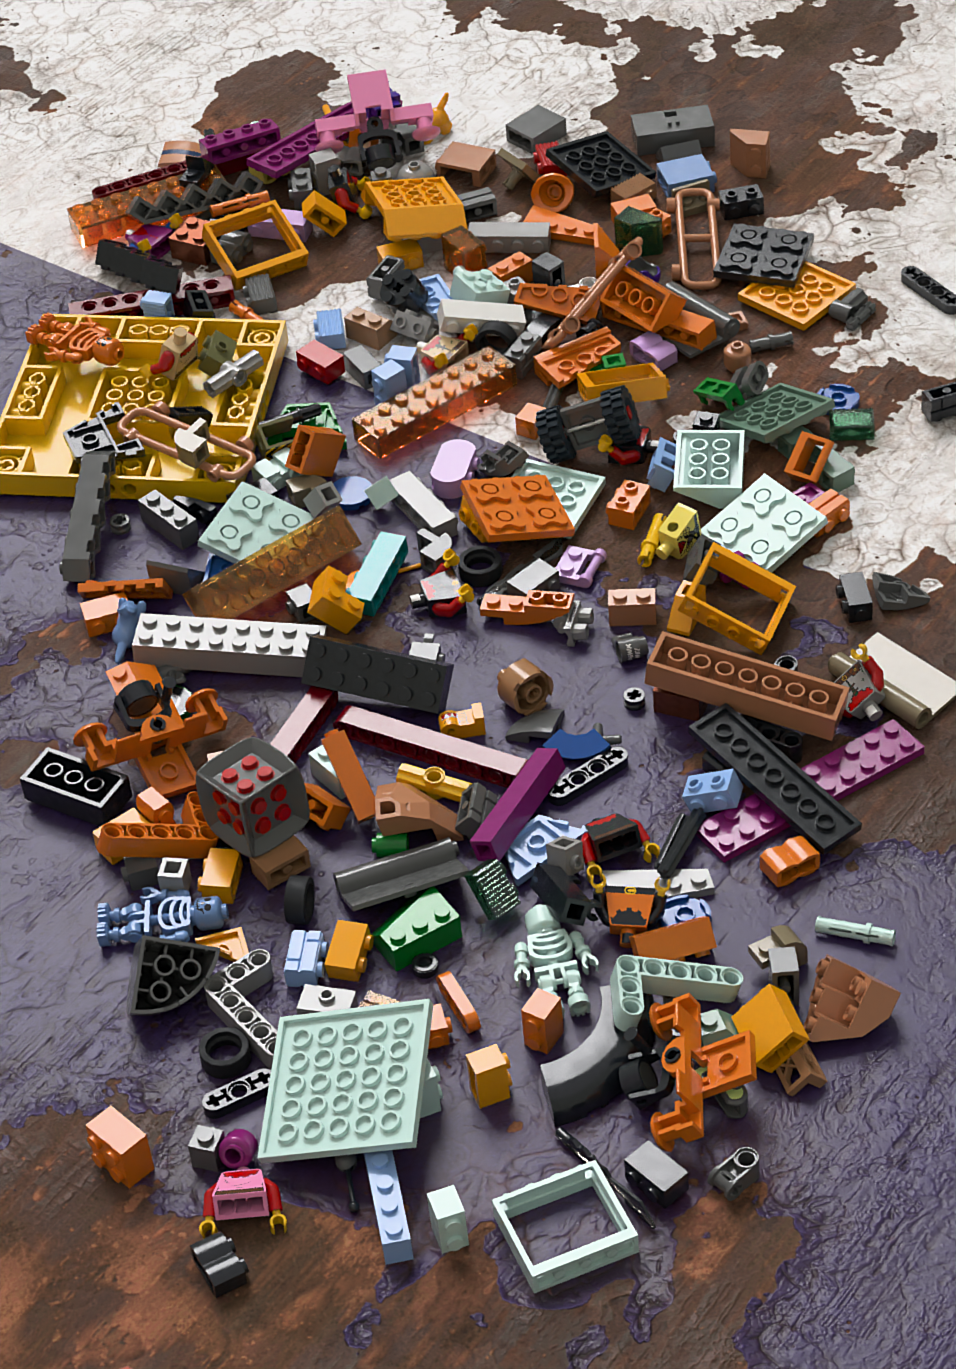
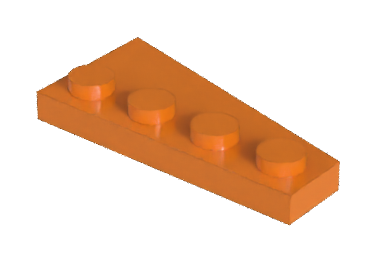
(562, 226)
(555, 300)
(563, 366)
(134, 589)

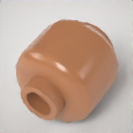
(737, 355)

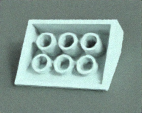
(710, 465)

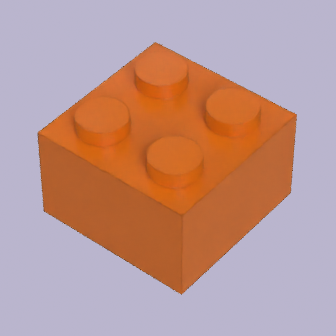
(119, 1147)

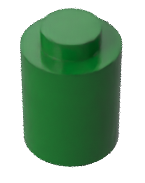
(390, 844)

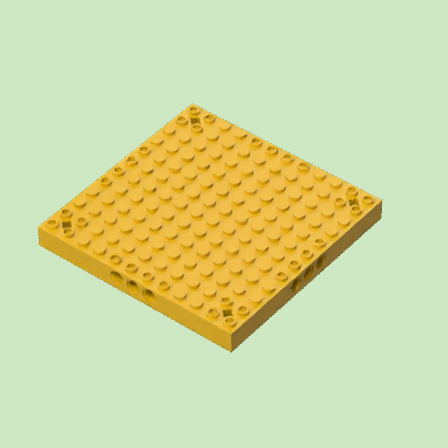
(59, 395)

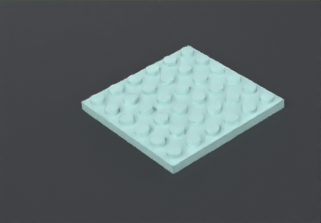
(346, 1082)

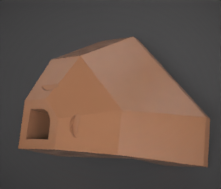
(407, 809)
(846, 1002)

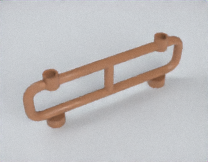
(675, 206)
(571, 323)
(160, 412)

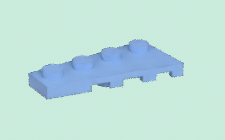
(436, 291)

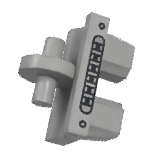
(575, 623)

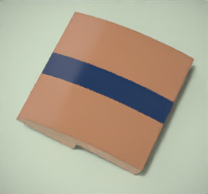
(176, 152)

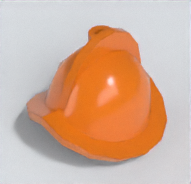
(552, 192)

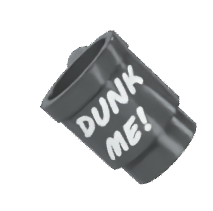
(629, 647)

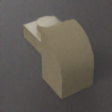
(192, 443)
(301, 486)
(780, 937)

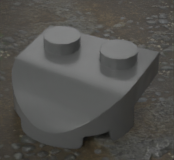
(503, 461)

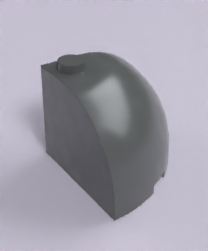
(167, 974)

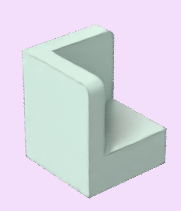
(381, 492)

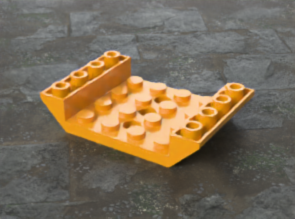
(415, 207)

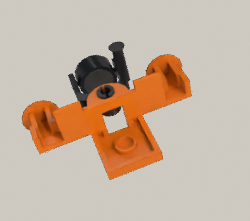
(166, 773)
(728, 1065)

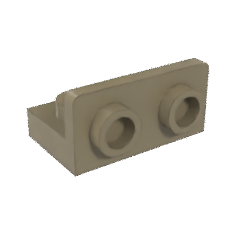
(693, 204)

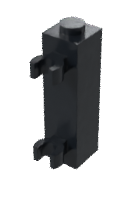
(562, 894)

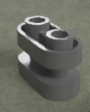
(751, 379)

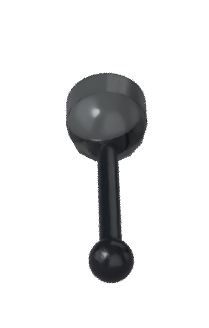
(346, 1164)

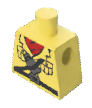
(678, 532)

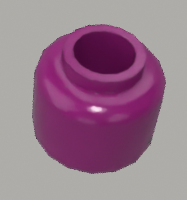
(238, 1148)

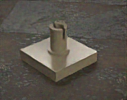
(520, 170)

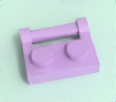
(573, 563)

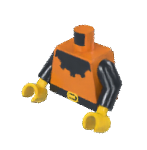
(629, 909)

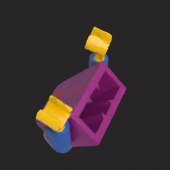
(153, 238)

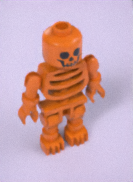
(83, 345)

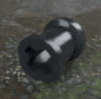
(589, 327)

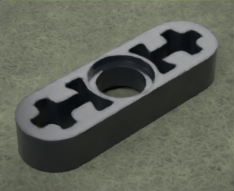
(234, 1103)

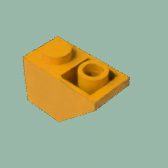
(679, 622)

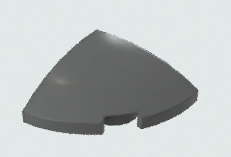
(896, 594)
(538, 724)

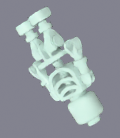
(551, 953)

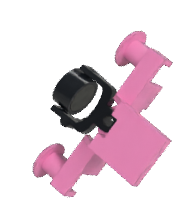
(370, 91)

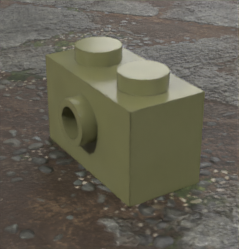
(216, 351)

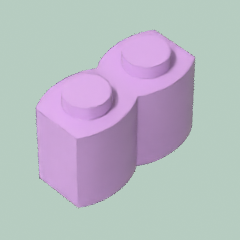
(653, 349)

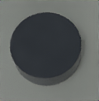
(425, 965)

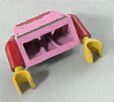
(242, 1195)

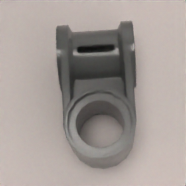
(733, 1176)

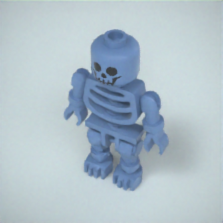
(176, 907)

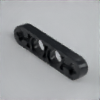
(914, 278)
(611, 761)

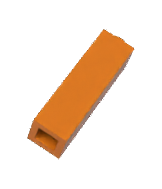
(350, 774)

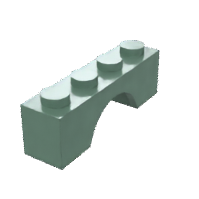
(837, 472)

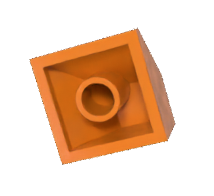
(604, 249)

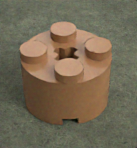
(524, 687)

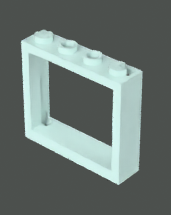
(581, 1259)

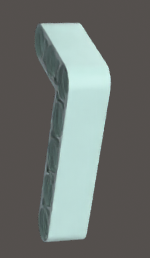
(665, 977)

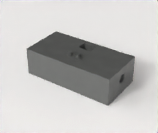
(672, 127)

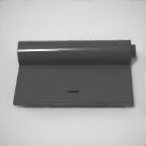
(725, 324)
(400, 874)

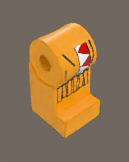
(463, 723)

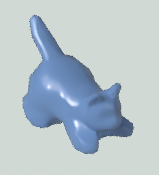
(126, 626)

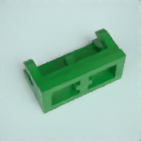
(719, 391)

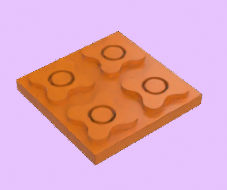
(517, 508)

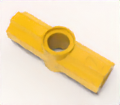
(432, 782)

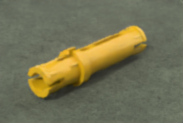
(651, 542)

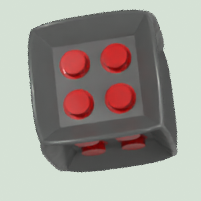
(252, 796)

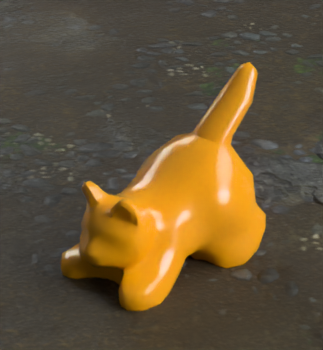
(441, 118)

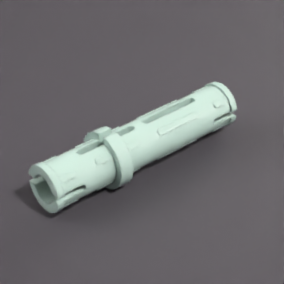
(867, 932)

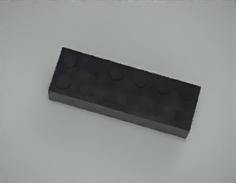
(377, 673)

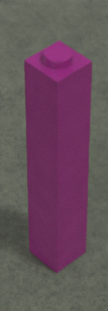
(517, 804)

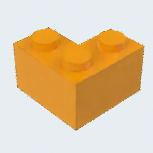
(332, 603)

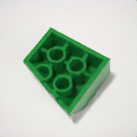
(417, 927)

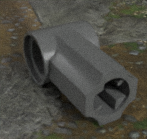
(845, 308)

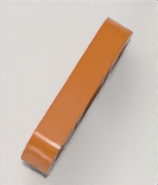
(458, 1002)

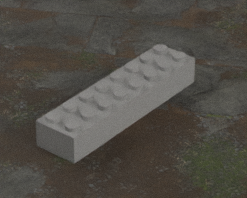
(223, 644)

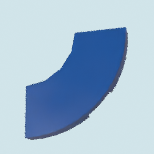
(578, 746)

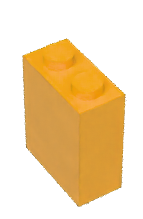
(775, 1027)

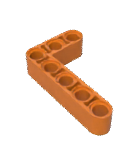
(153, 840)

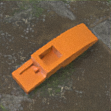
(532, 609)

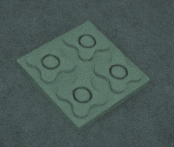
(775, 412)

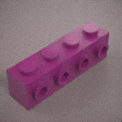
(239, 141)

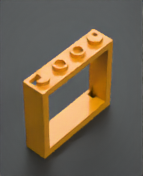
(274, 267)
(643, 382)
(749, 575)

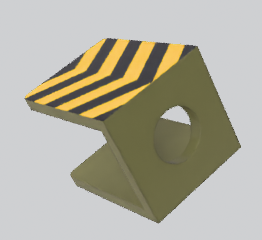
(270, 429)

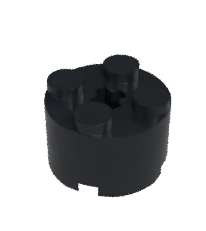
(403, 291)

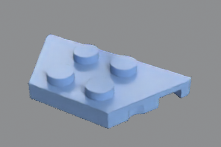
(531, 845)

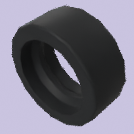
(498, 328)
(483, 577)
(299, 899)
(225, 1068)

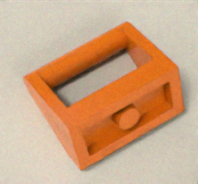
(801, 455)

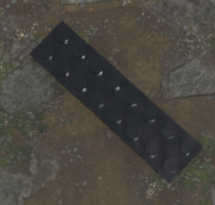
(775, 778)

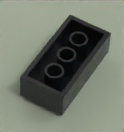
(73, 789)

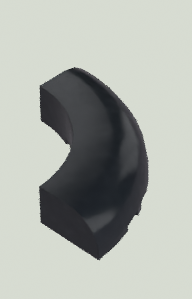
(591, 1072)

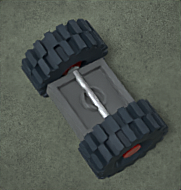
(582, 425)

